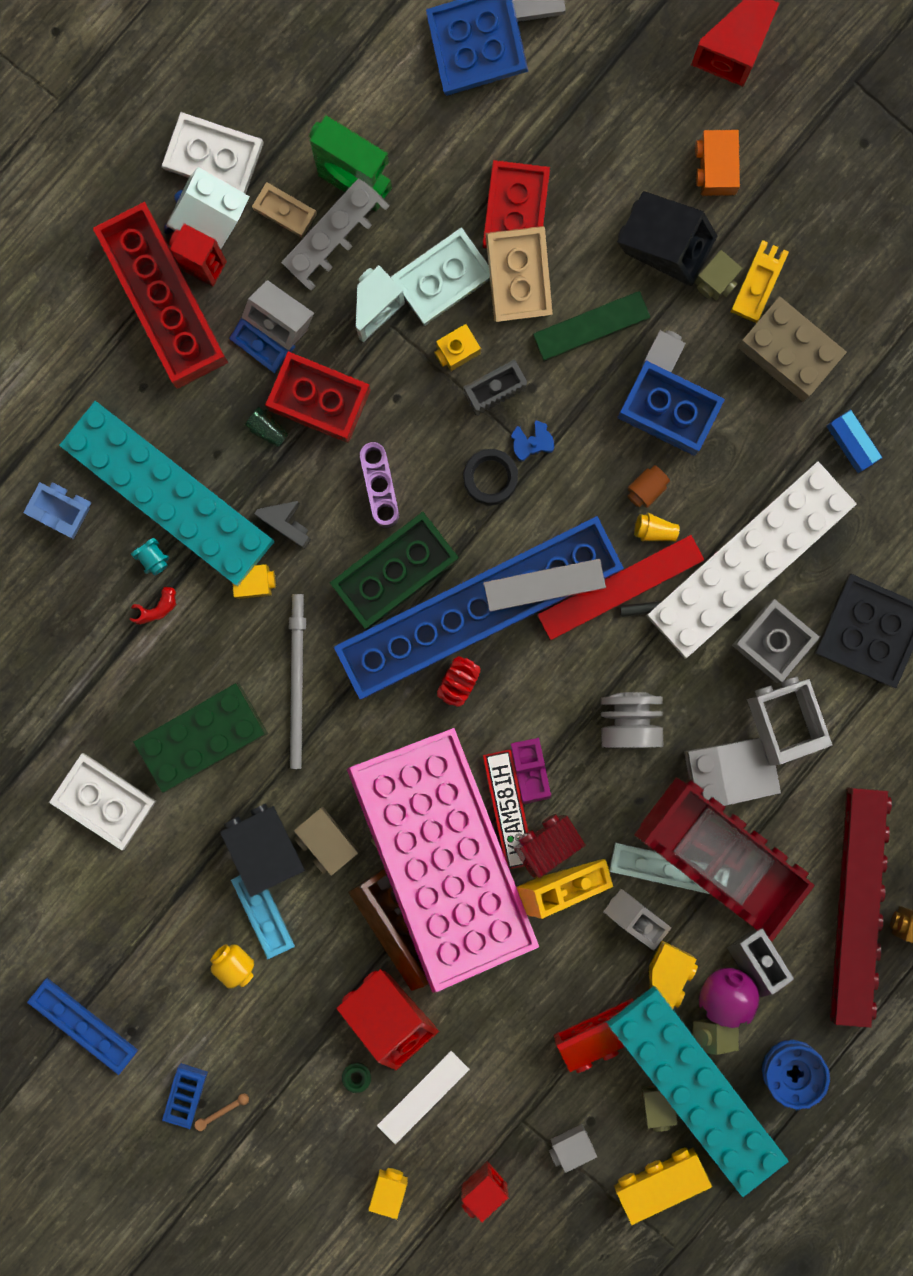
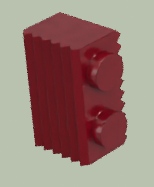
(549, 845)

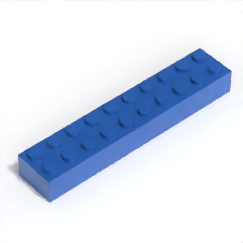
(462, 613)

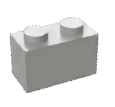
(277, 315)

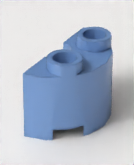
(56, 510)

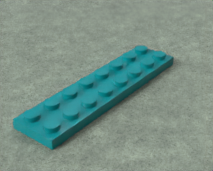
(166, 493)
(697, 1091)

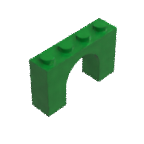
(346, 156)

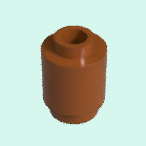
(647, 487)

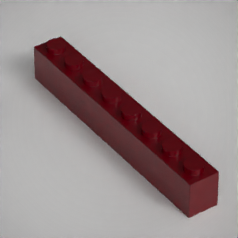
(859, 907)

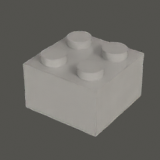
(775, 641)

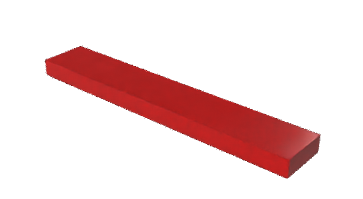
(621, 587)

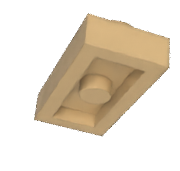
(284, 210)

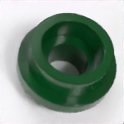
(356, 1087)

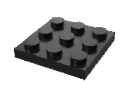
(869, 631)

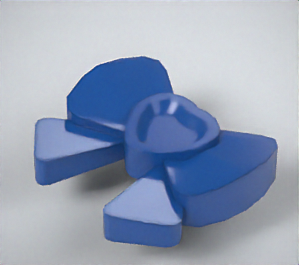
(524, 447)

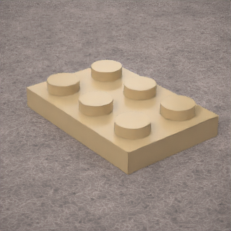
(519, 273)

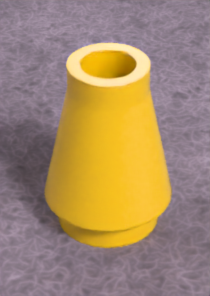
(653, 528)

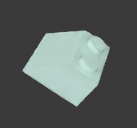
(208, 206)
(376, 301)

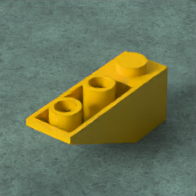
(670, 971)

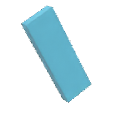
(264, 920)

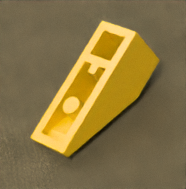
(564, 888)

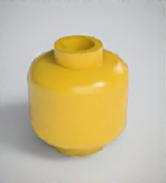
(232, 966)

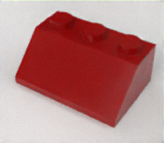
(590, 1040)

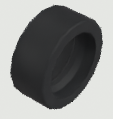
(488, 455)

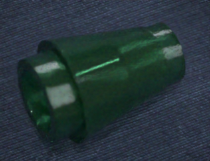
(266, 427)

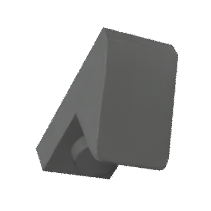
(278, 518)

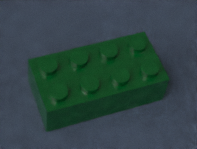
(394, 571)
(200, 737)

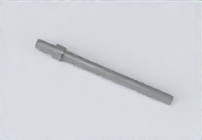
(297, 624)

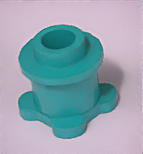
(151, 557)

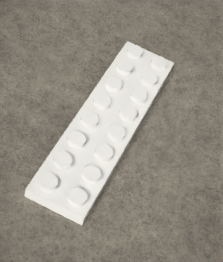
(751, 560)

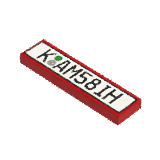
(506, 803)

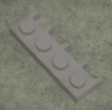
(332, 231)

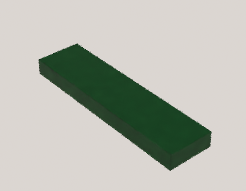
(591, 326)

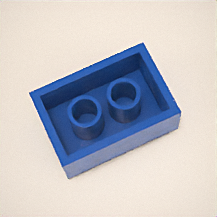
(671, 408)

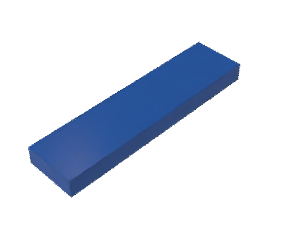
(82, 1026)

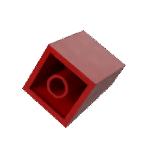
(735, 41)
(386, 1020)

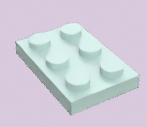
(442, 276)

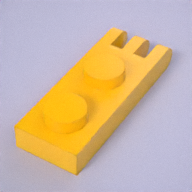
(758, 283)

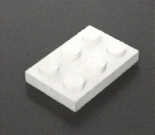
(214, 149)
(102, 801)

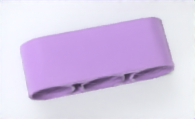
(373, 472)

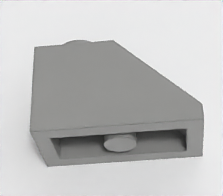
(637, 919)

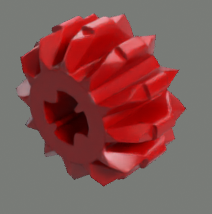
(458, 681)

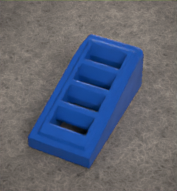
(189, 1073)

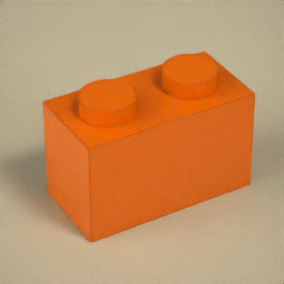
(719, 162)

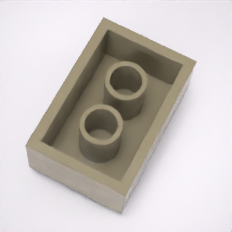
(791, 349)

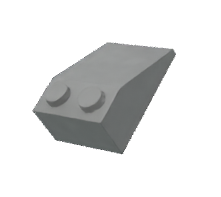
(733, 771)

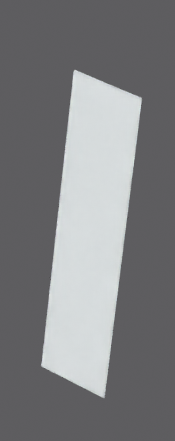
(423, 1097)

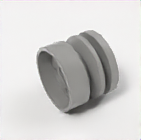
(632, 721)

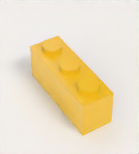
(662, 1185)

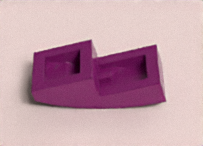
(531, 770)

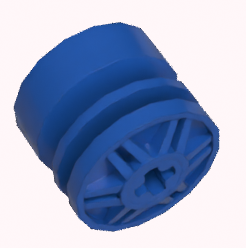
(807, 1086)

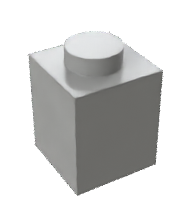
(665, 350)
(572, 1148)

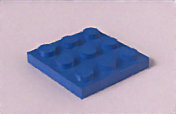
(476, 43)

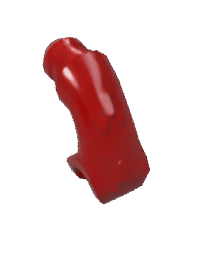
(164, 606)

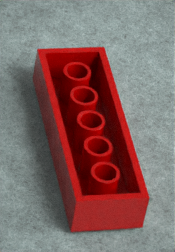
(160, 295)

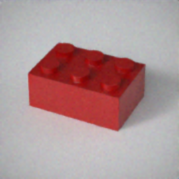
(318, 397)

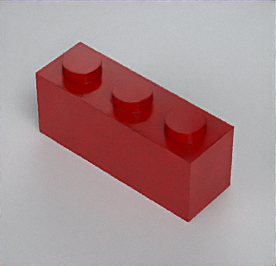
(197, 254)

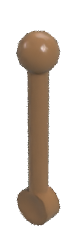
(202, 1123)

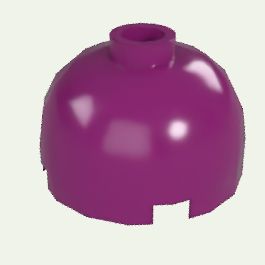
(729, 997)

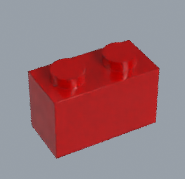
(483, 1192)

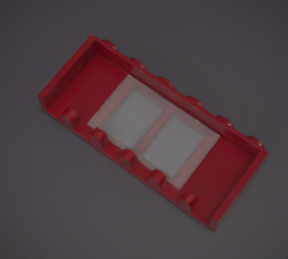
(725, 857)

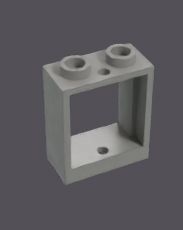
(812, 714)

